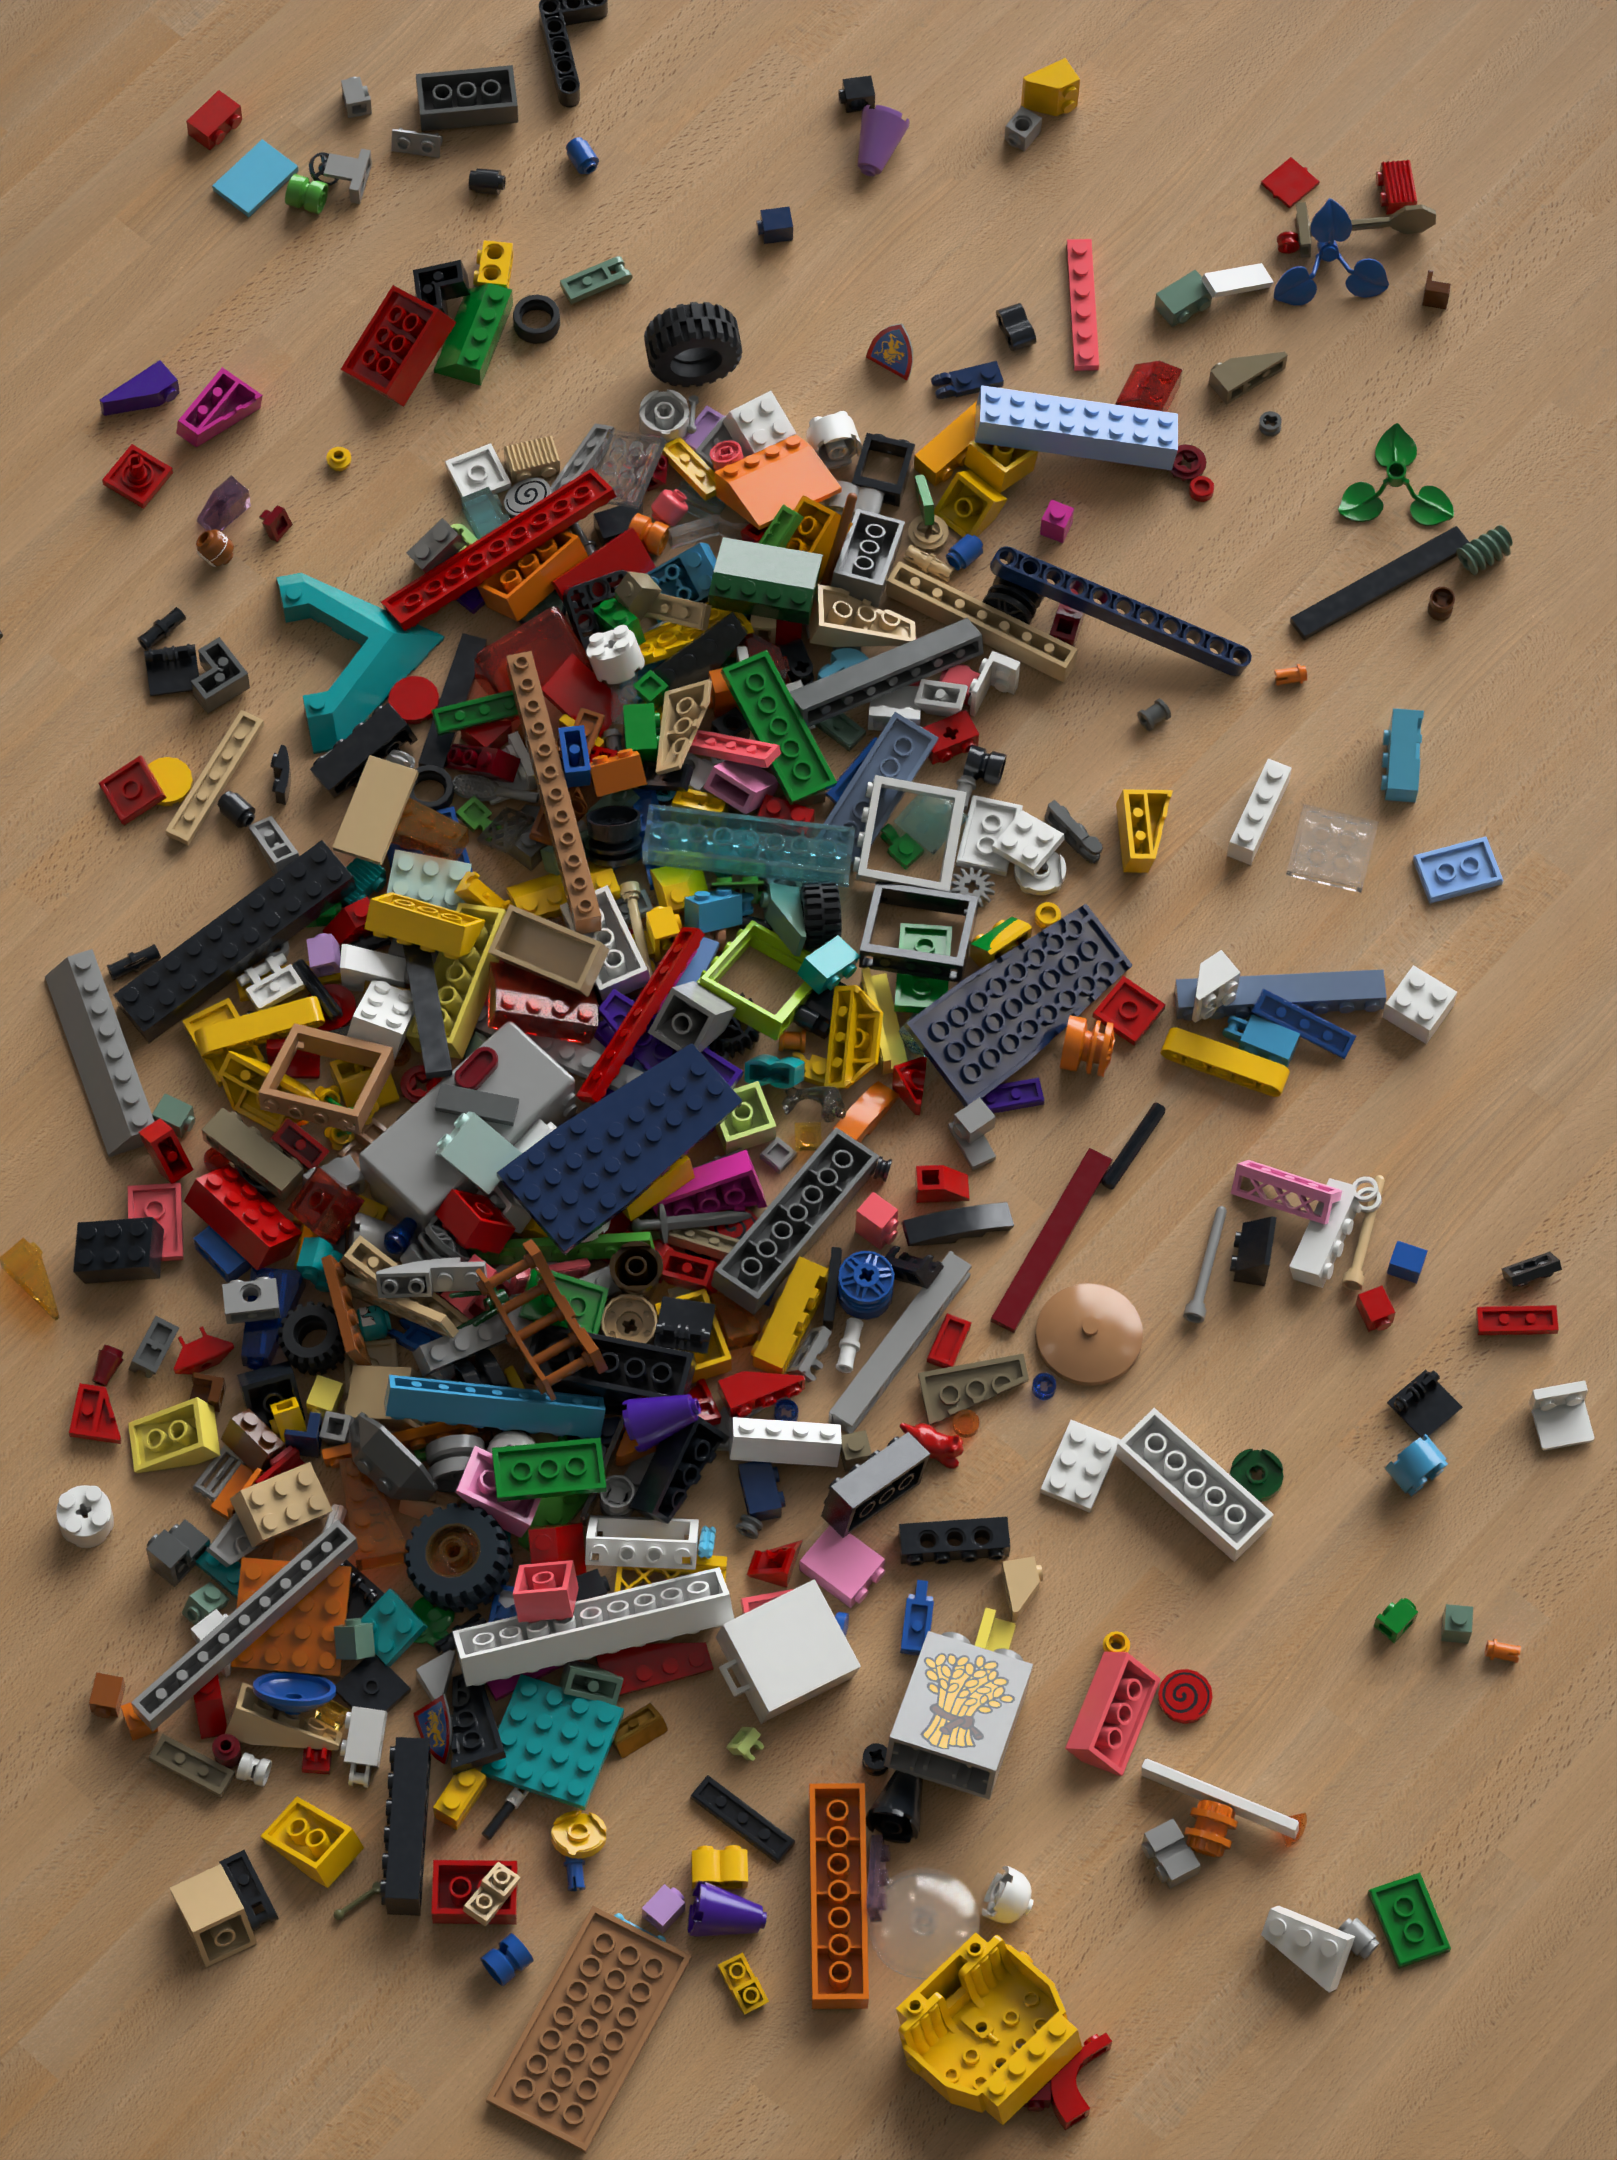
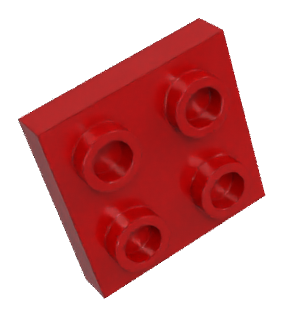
(137, 476)

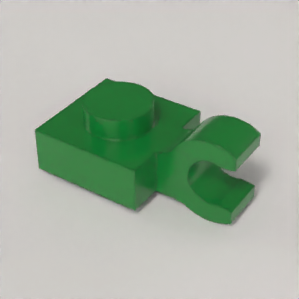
(902, 849)

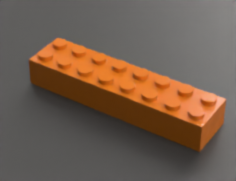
(838, 1896)

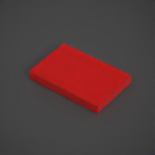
(576, 687)

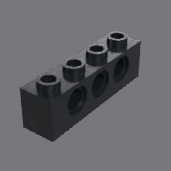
(965, 1530)

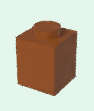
(106, 1695)

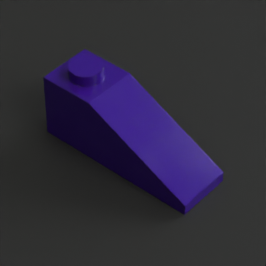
(144, 391)

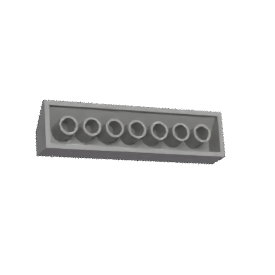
(100, 1052)

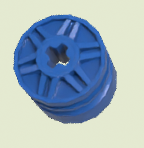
(864, 1298)

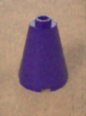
(658, 1418)
(722, 1913)

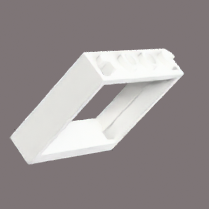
(869, 815)
(641, 1542)

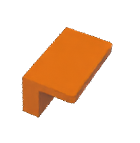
(242, 1479)

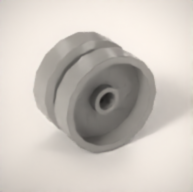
(449, 1457)

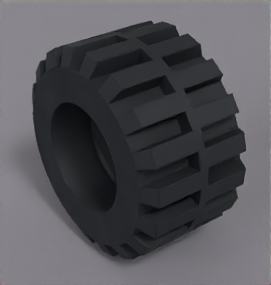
(821, 912)
(301, 1323)

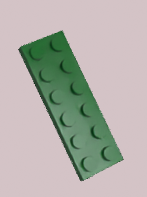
(777, 720)

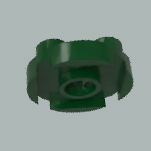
(1258, 1461)

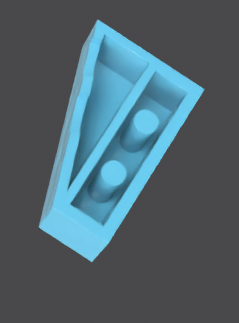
(1402, 755)

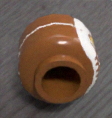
(215, 547)

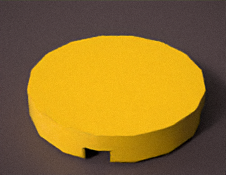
(173, 778)
(578, 1834)

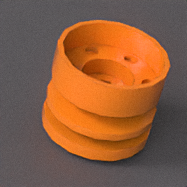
(1087, 1046)

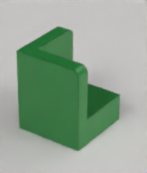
(651, 689)

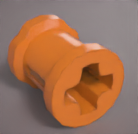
(793, 1041)

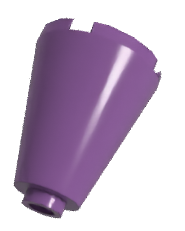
(879, 137)

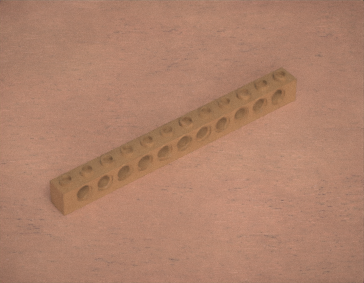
(553, 793)

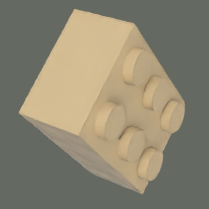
(281, 1504)

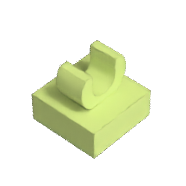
(744, 1741)

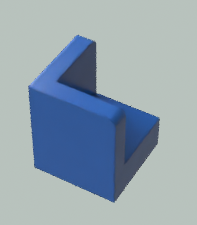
(1407, 1262)

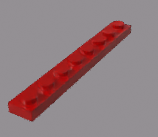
(640, 1014)

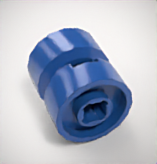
(505, 1960)

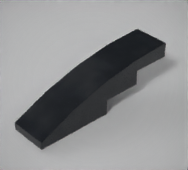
(957, 1223)

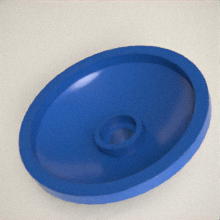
(294, 1691)

